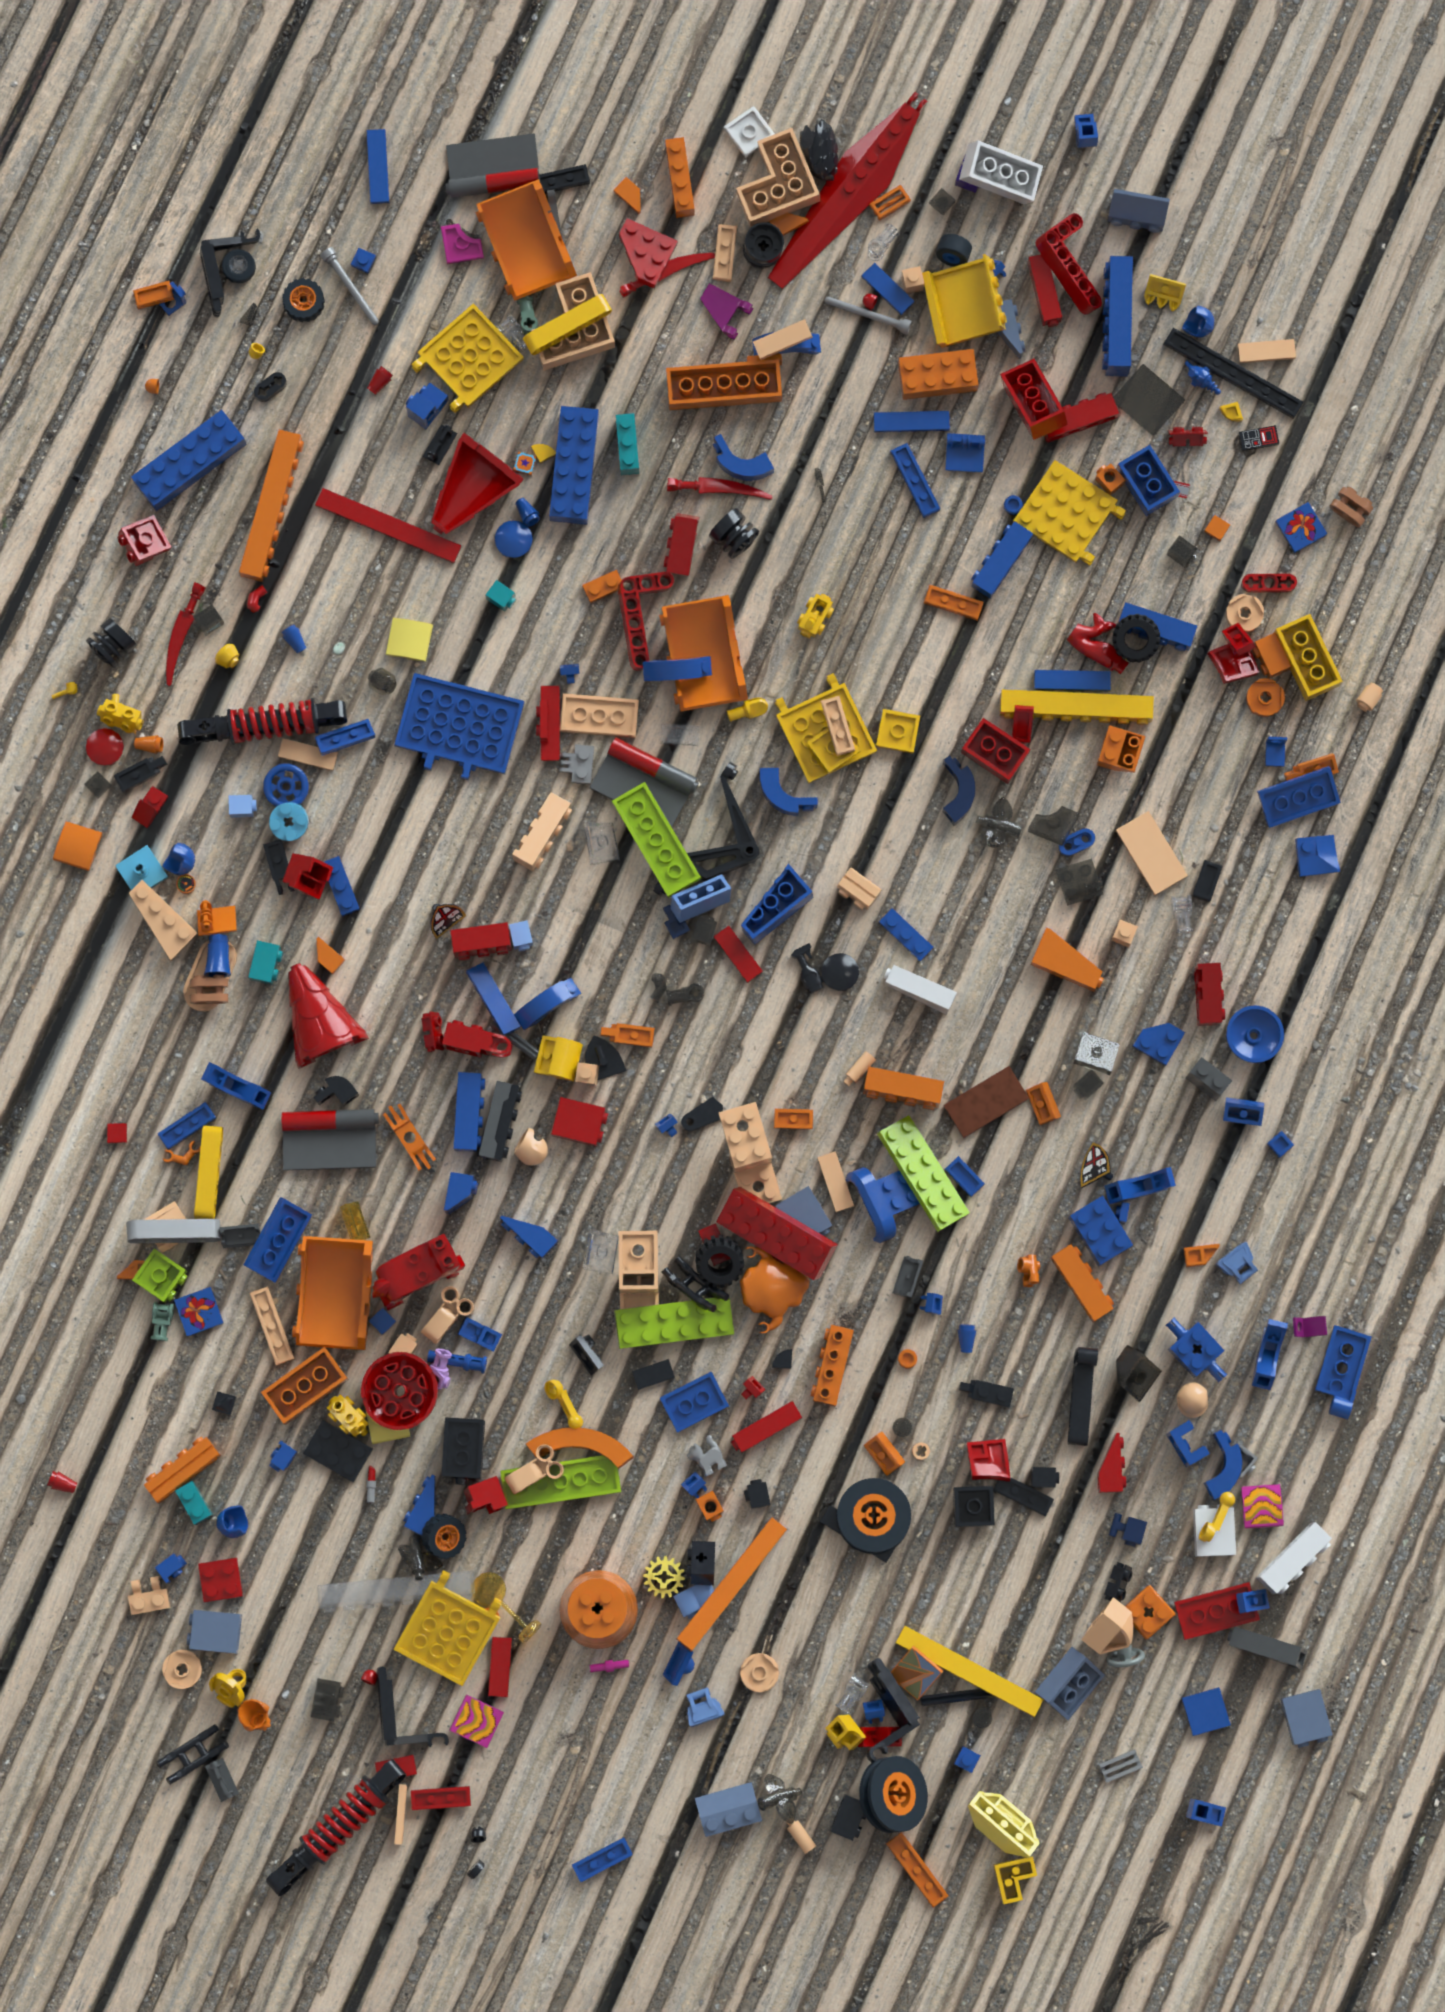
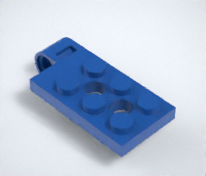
(1343, 1385)

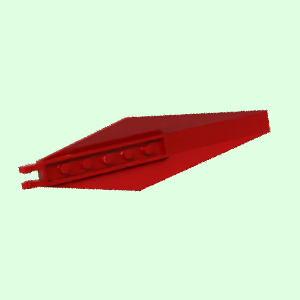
(860, 179)

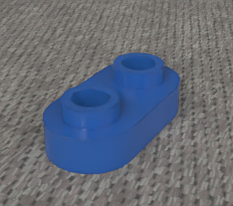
(1076, 842)

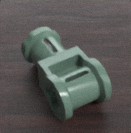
(527, 314)
(161, 1320)

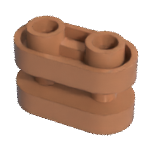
(1350, 496)
(218, 983)

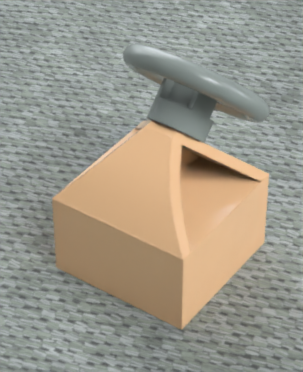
(1114, 1632)

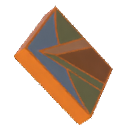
(916, 1672)

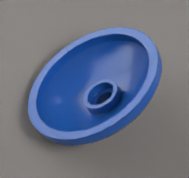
(1262, 1023)

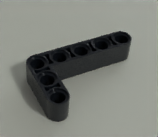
(1081, 1394)

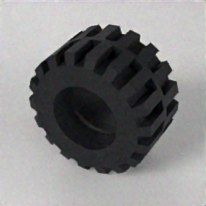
(1140, 654)
(724, 1275)

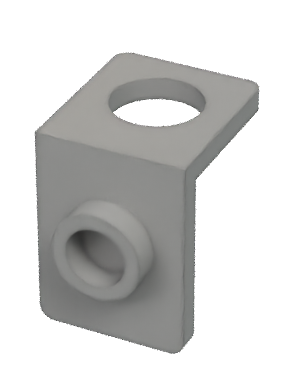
(1250, 1467)

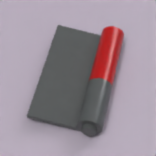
(491, 165)
(630, 766)
(329, 1139)

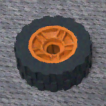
(303, 289)
(453, 1532)

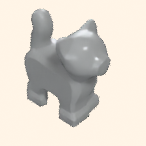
(706, 1460)

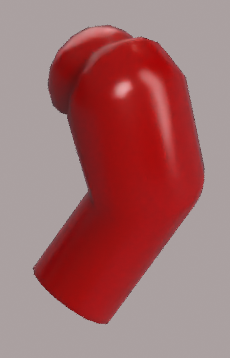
(253, 598)

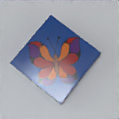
(1301, 527)
(198, 1311)

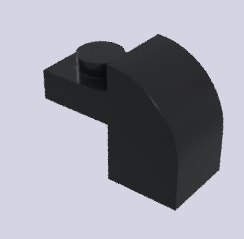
(336, 1086)

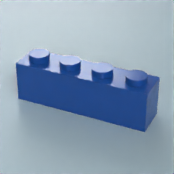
(1002, 559)
(1172, 630)
(468, 1112)

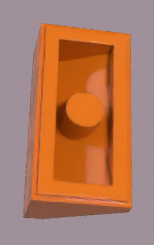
(1043, 1103)
(884, 1453)

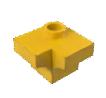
(845, 1732)

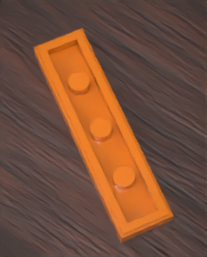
(917, 1869)

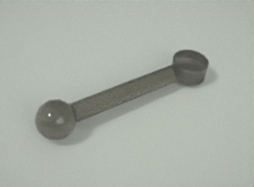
(450, 222)

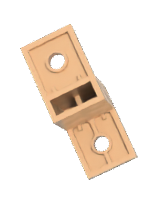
(750, 1151)
(638, 1273)

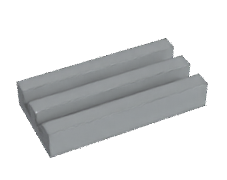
(1135, 1759)

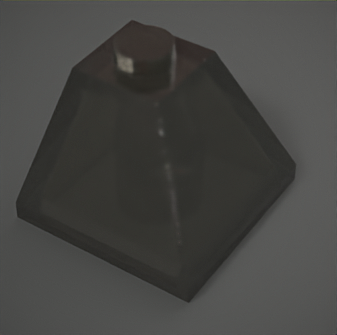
(1135, 1372)

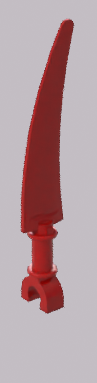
(673, 266)
(716, 485)
(180, 631)

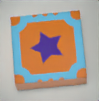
(525, 463)

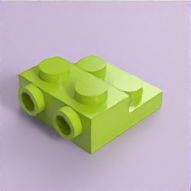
(160, 1276)

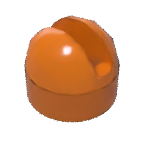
(152, 386)

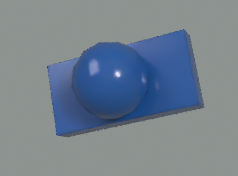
(679, 1664)

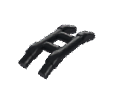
(694, 1276)
(190, 1766)

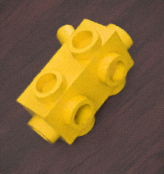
(812, 621)
(119, 715)
(350, 1419)

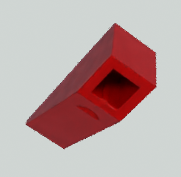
(1110, 1471)

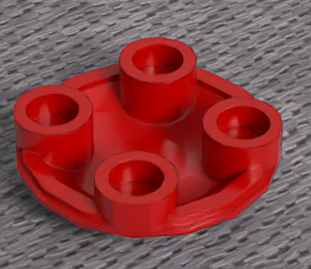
(104, 747)

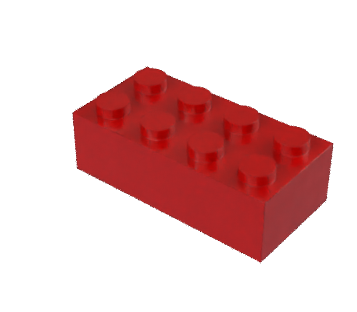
(1033, 399)

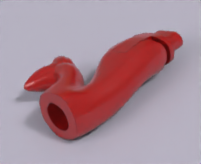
(1097, 651)

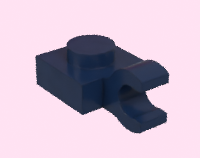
(673, 925)

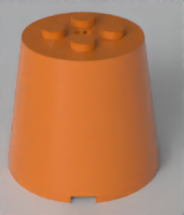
(615, 1619)

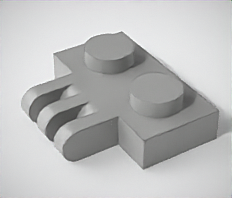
(579, 764)

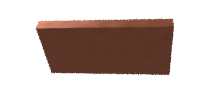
(986, 1102)

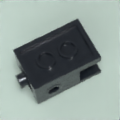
(463, 1449)

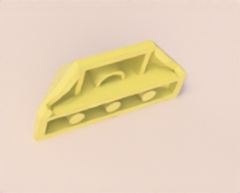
(1003, 1824)

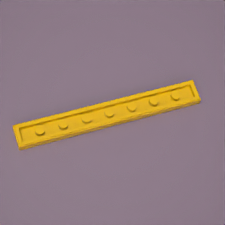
(971, 1672)

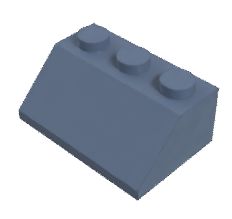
(1138, 210)
(1070, 1683)
(728, 1809)

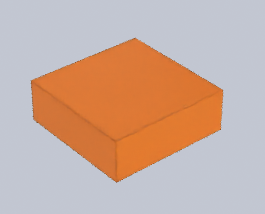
(1217, 528)

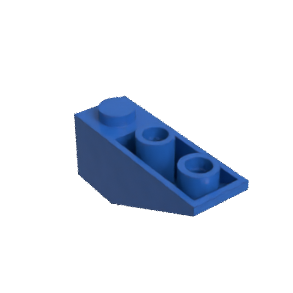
(536, 1237)
(423, 1508)

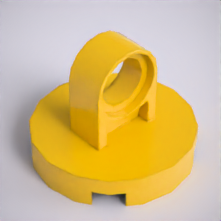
(228, 1690)

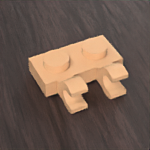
(148, 1601)

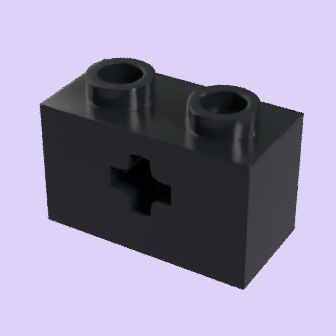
(702, 1563)

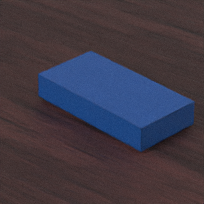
(964, 1176)

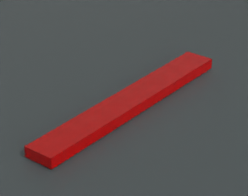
(388, 525)

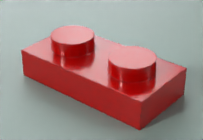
(707, 1233)

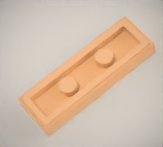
(724, 253)
(782, 339)
(1266, 351)
(837, 726)
(306, 755)
(835, 1181)
(400, 1814)

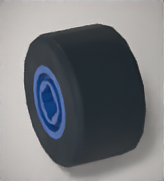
(953, 250)

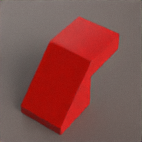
(877, 1734)

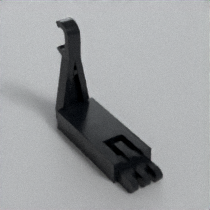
(210, 267)
(896, 1703)
(387, 1716)

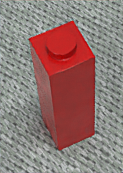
(1044, 291)
(766, 1427)

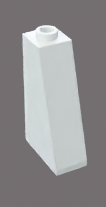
(920, 989)

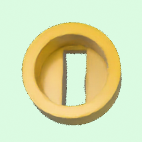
(256, 351)

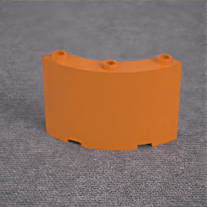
(525, 240)
(699, 631)
(334, 1293)

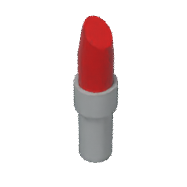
(371, 1485)

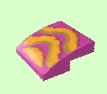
(1262, 1506)
(476, 1721)

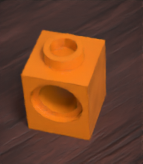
(1109, 487)
(710, 1497)

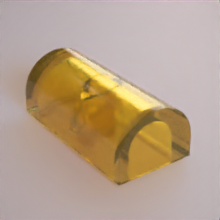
(354, 1221)

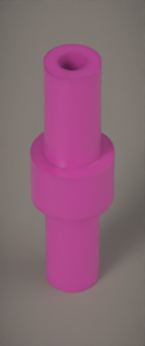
(609, 1666)

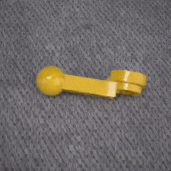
(574, 1420)
(1208, 1530)

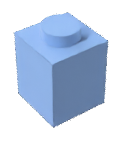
(242, 806)
(521, 935)

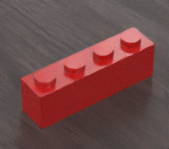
(1086, 415)

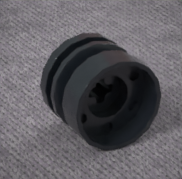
(766, 235)
(737, 537)
(111, 642)

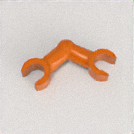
(184, 1160)

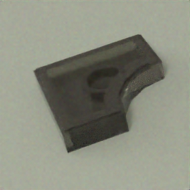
(1054, 826)

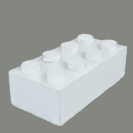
(1001, 172)
(1293, 1558)

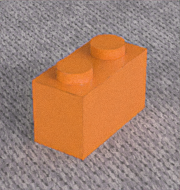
(1271, 656)

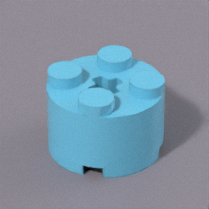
(288, 810)

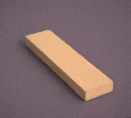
(272, 1326)

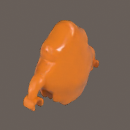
(772, 1288)

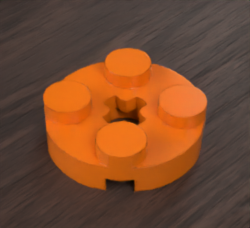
(1273, 690)

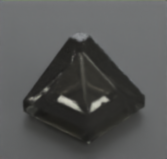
(249, 317)

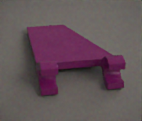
(723, 307)

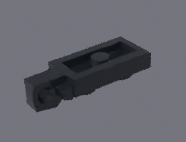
(139, 773)
(988, 1392)

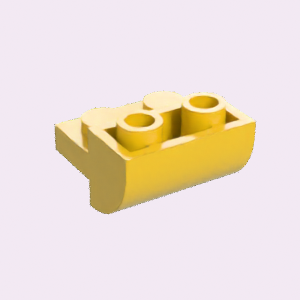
(558, 1058)

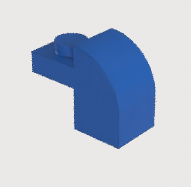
(1086, 131)
(1205, 1812)

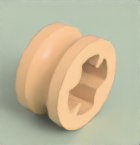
(915, 1449)

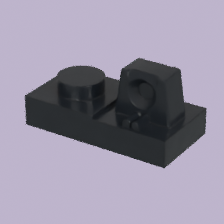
(582, 1348)

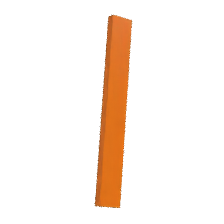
(731, 1584)

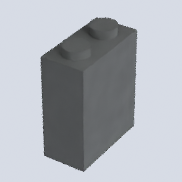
(1208, 1079)

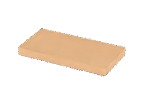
(599, 715)
(1151, 853)

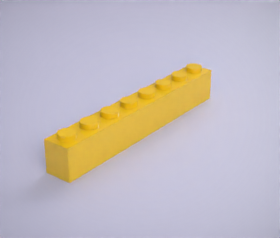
(1079, 706)

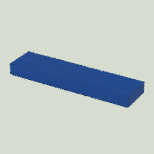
(378, 166)
(911, 421)
(915, 480)
(1072, 680)
(493, 999)

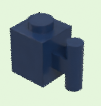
(1132, 1530)

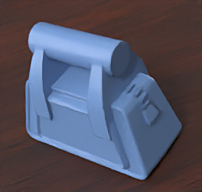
(1236, 1260)
(703, 1711)

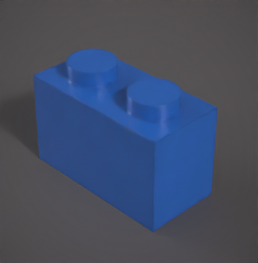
(1243, 1111)

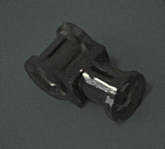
(683, 994)

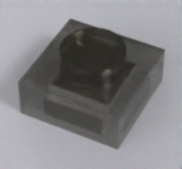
(942, 201)
(97, 784)

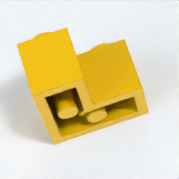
(1009, 1873)

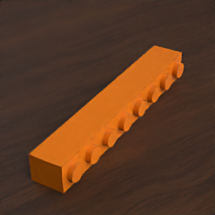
(271, 505)

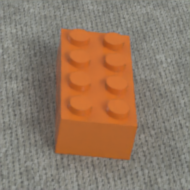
(938, 374)
(903, 1087)
(304, 1385)

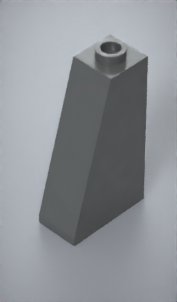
(1267, 1647)

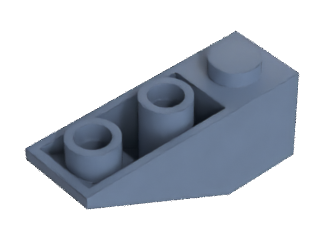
(1013, 329)

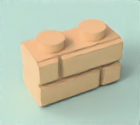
(858, 889)

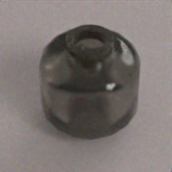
(382, 681)

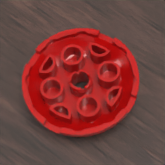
(381, 1386)

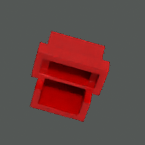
(307, 875)
(486, 1495)

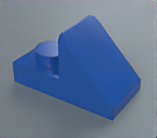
(1252, 1601)

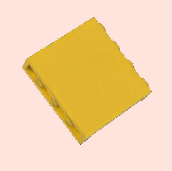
(964, 302)

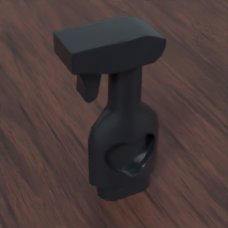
(809, 974)

